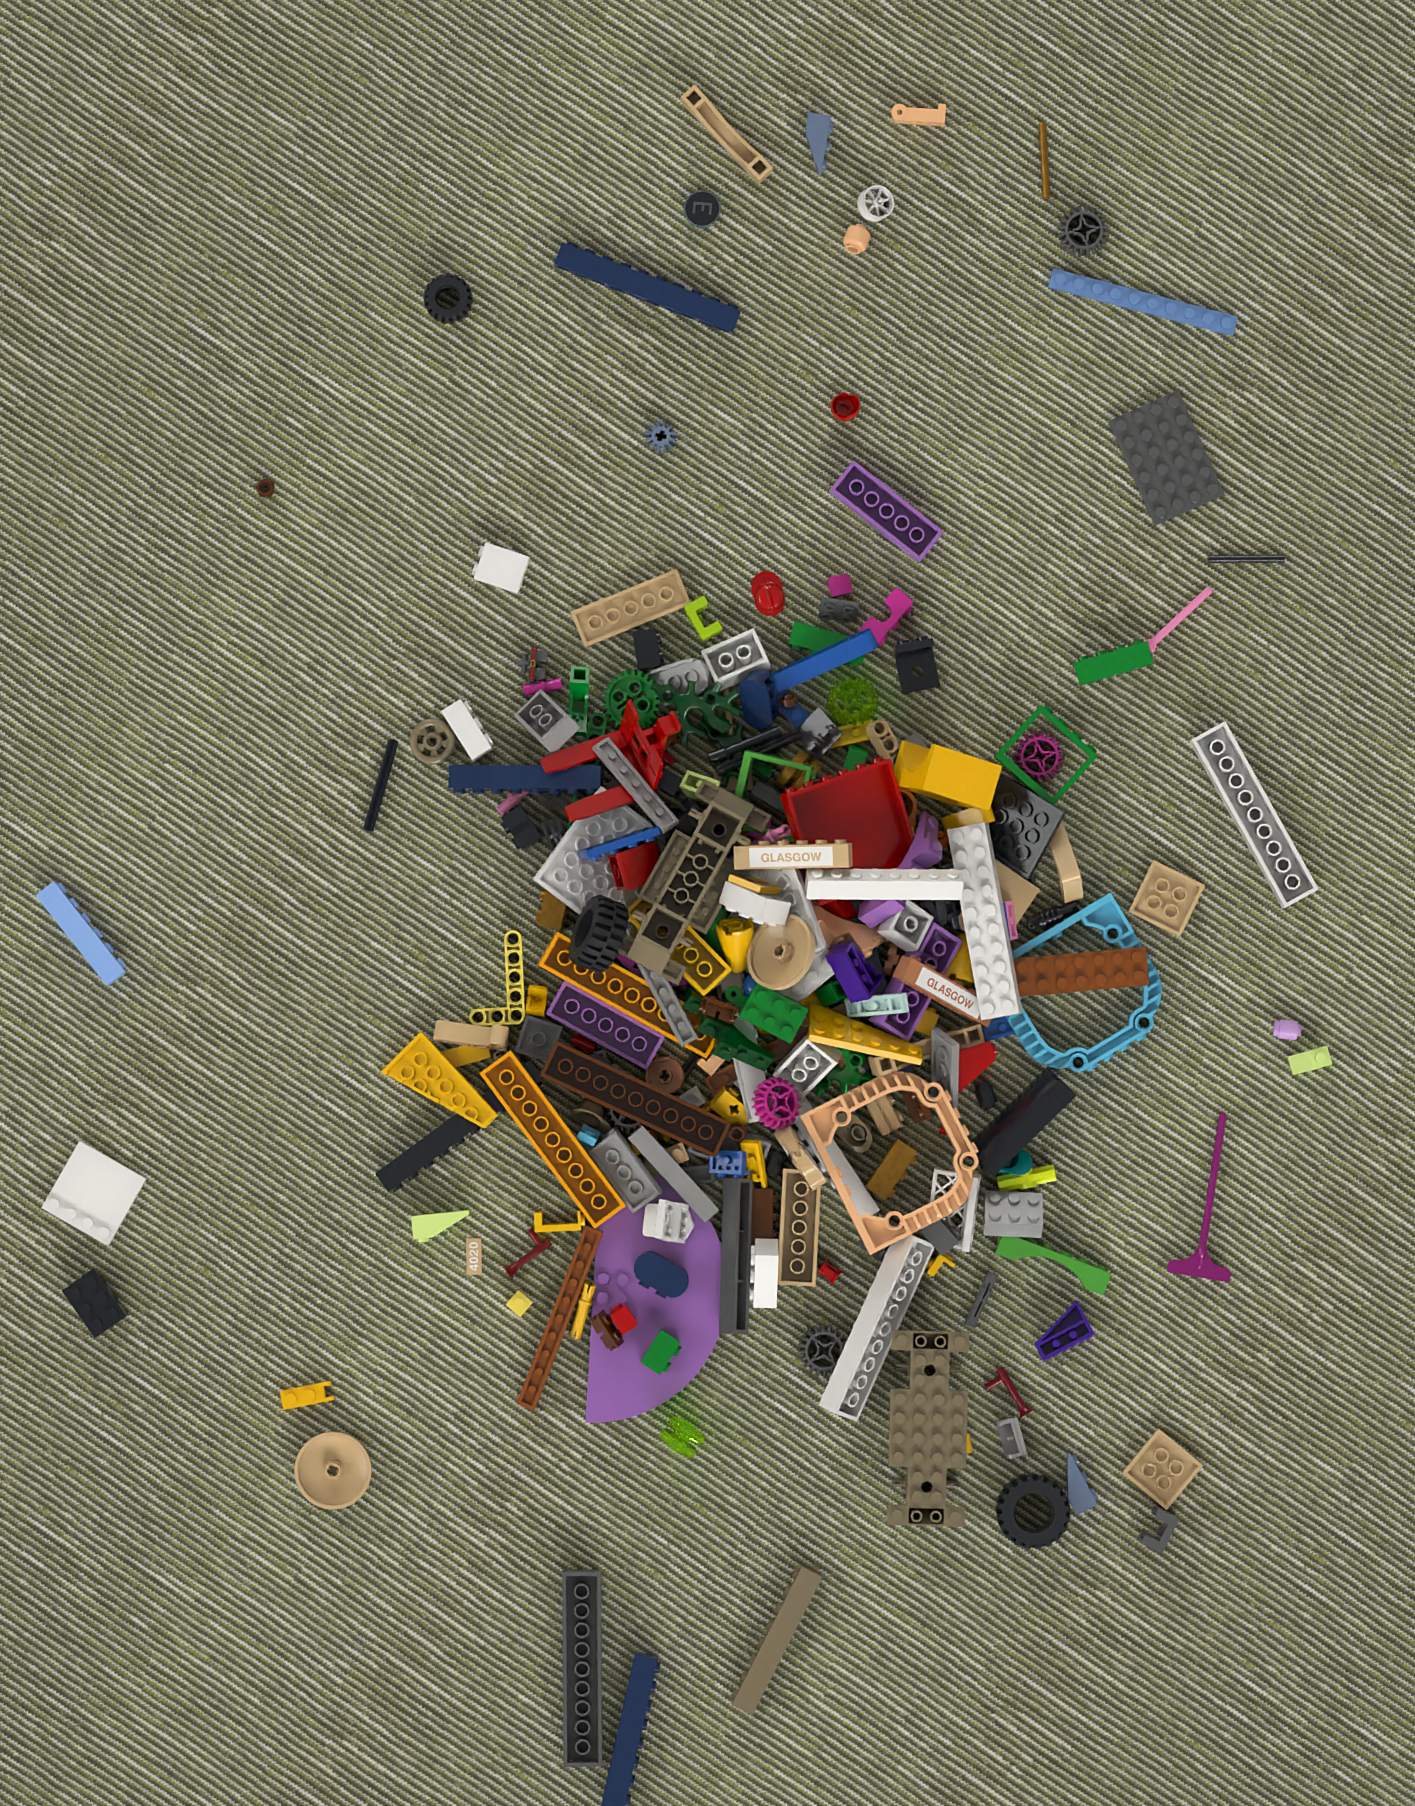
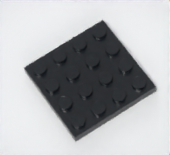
(1021, 825)

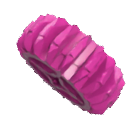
(1041, 766)
(768, 1102)

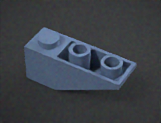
(816, 135)
(1078, 1492)

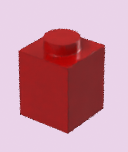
(623, 1318)

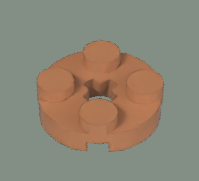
(893, 960)
(672, 1067)

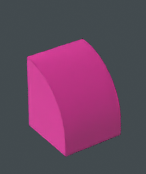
(840, 585)

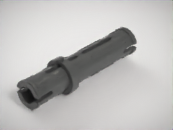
(981, 1299)

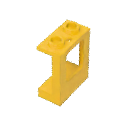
(551, 1227)

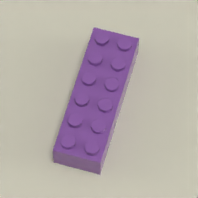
(886, 511)
(935, 949)
(605, 1025)

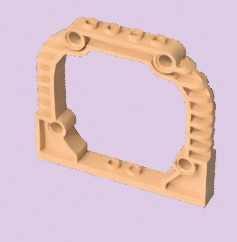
(874, 1230)

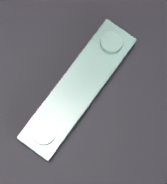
(878, 1005)

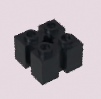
(521, 828)

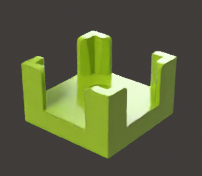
(698, 622)

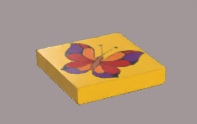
(754, 884)

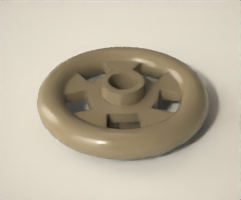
(417, 749)

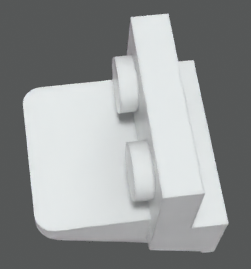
(668, 1221)

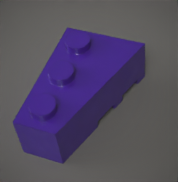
(853, 972)
(1065, 1333)

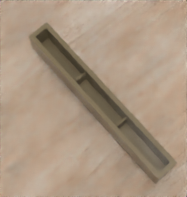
(776, 1639)

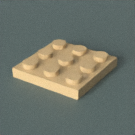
(1166, 898)
(1162, 1469)

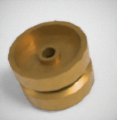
(794, 774)

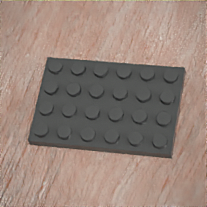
(1166, 458)

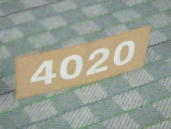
(473, 1256)

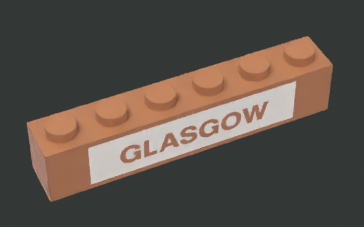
(939, 988)

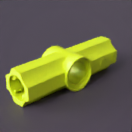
(1031, 1179)

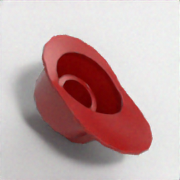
(768, 593)

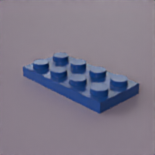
(626, 841)

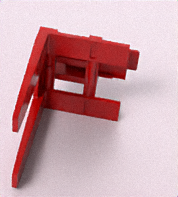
(651, 742)

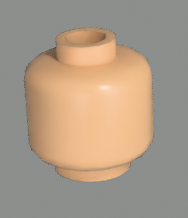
(856, 239)

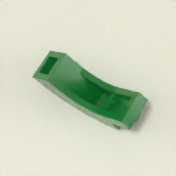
(579, 697)

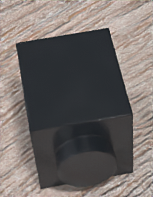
(670, 783)

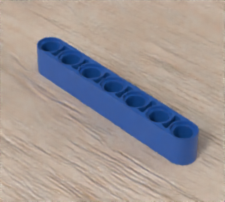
(824, 660)

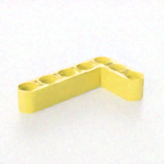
(510, 987)

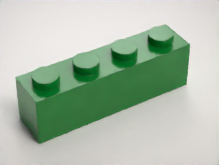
(815, 639)
(1114, 663)

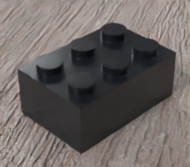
(95, 1302)

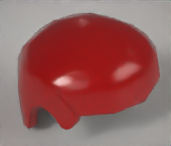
(845, 406)

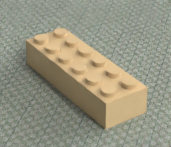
(798, 1230)

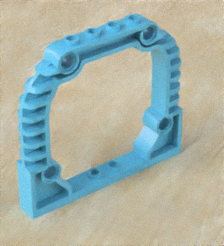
(1102, 916)

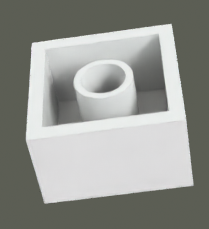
(906, 927)

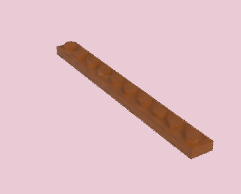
(779, 1047)
(560, 1317)

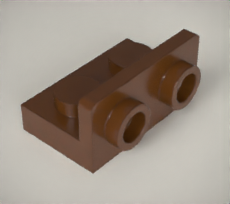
(916, 1108)

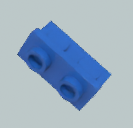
(729, 1162)

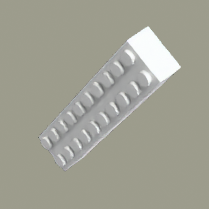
(1253, 815)
(985, 922)
(873, 1329)

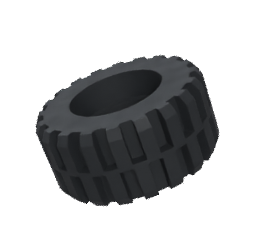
(598, 933)
(1033, 1537)

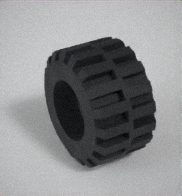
(448, 282)

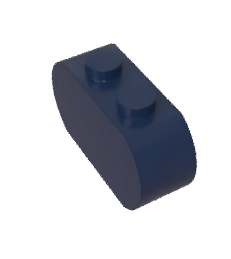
(758, 699)
(661, 1275)

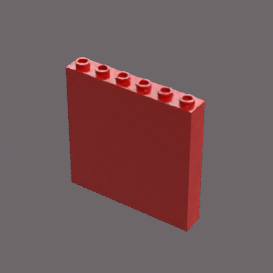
(856, 807)

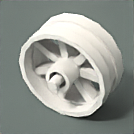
(875, 203)

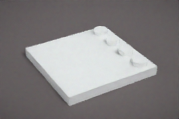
(94, 1193)

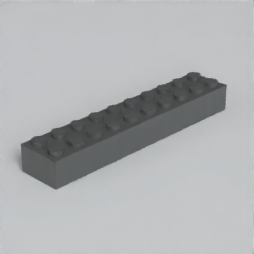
(582, 1668)

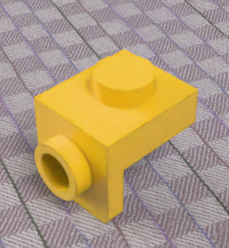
(536, 1000)
(934, 1264)

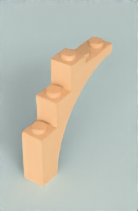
(840, 931)

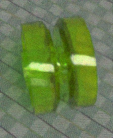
(681, 1438)

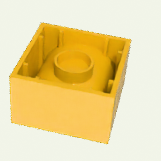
(946, 775)

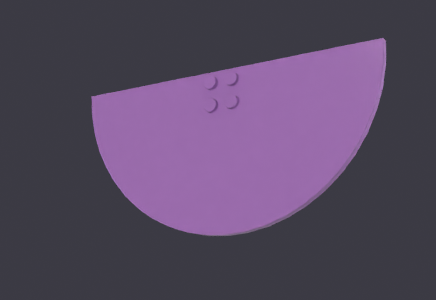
(616, 1378)

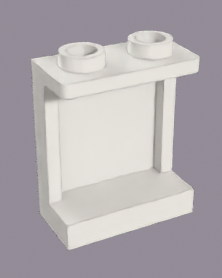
(501, 568)

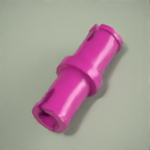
(546, 686)

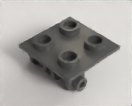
(838, 609)
(819, 734)

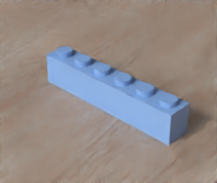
(81, 933)

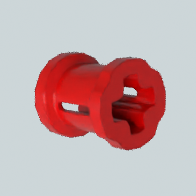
(828, 1272)

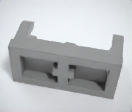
(1011, 1437)

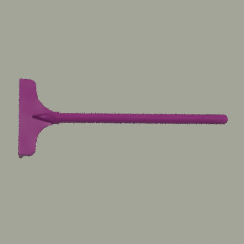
(1199, 1263)

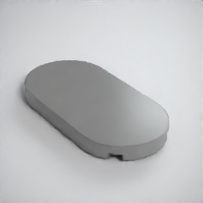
(679, 674)

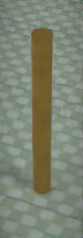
(1044, 160)

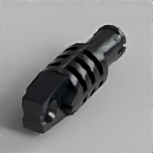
(1051, 916)

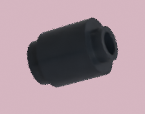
(985, 1095)
(774, 1162)

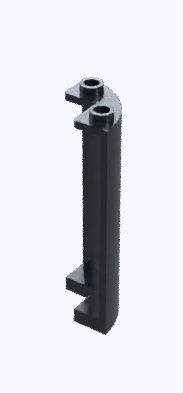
(1021, 1121)

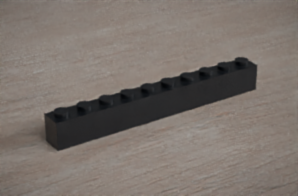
(439, 1141)

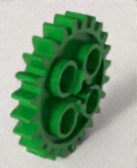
(625, 684)

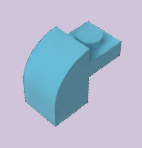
(588, 1137)

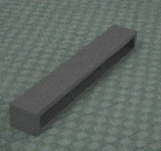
(735, 1256)

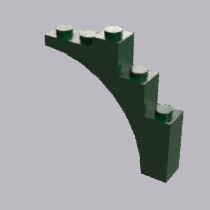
(728, 1040)

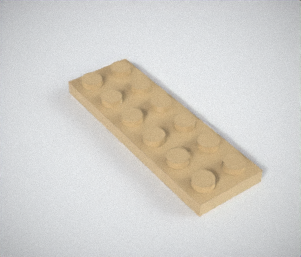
(630, 608)

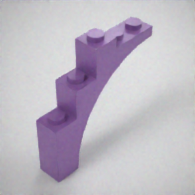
(921, 855)

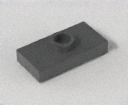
(699, 1174)

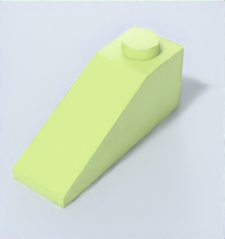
(430, 1225)

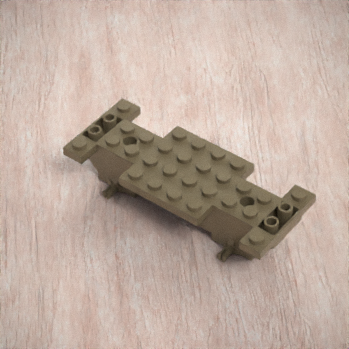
(690, 880)
(927, 1428)

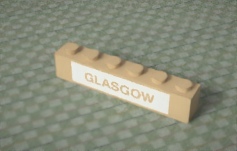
(793, 855)

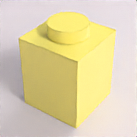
(519, 1303)

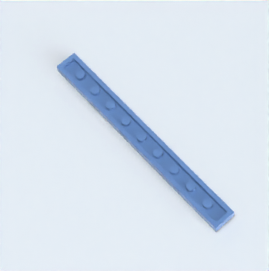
(1142, 302)

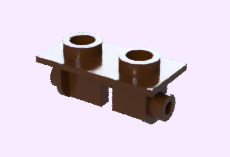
(712, 1005)
(612, 1337)

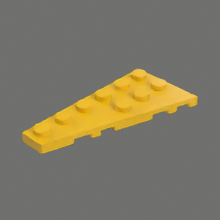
(843, 1032)
(434, 1076)

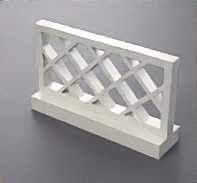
(970, 1207)

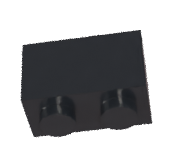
(646, 649)

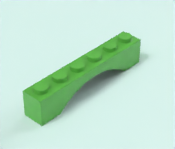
(1090, 1277)

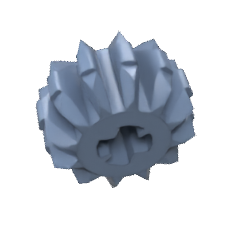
(665, 442)

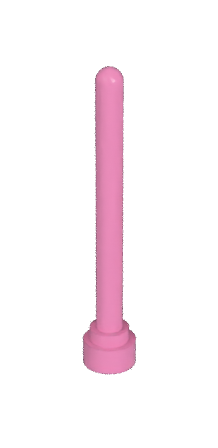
(1178, 618)

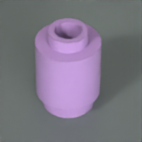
(1286, 1029)

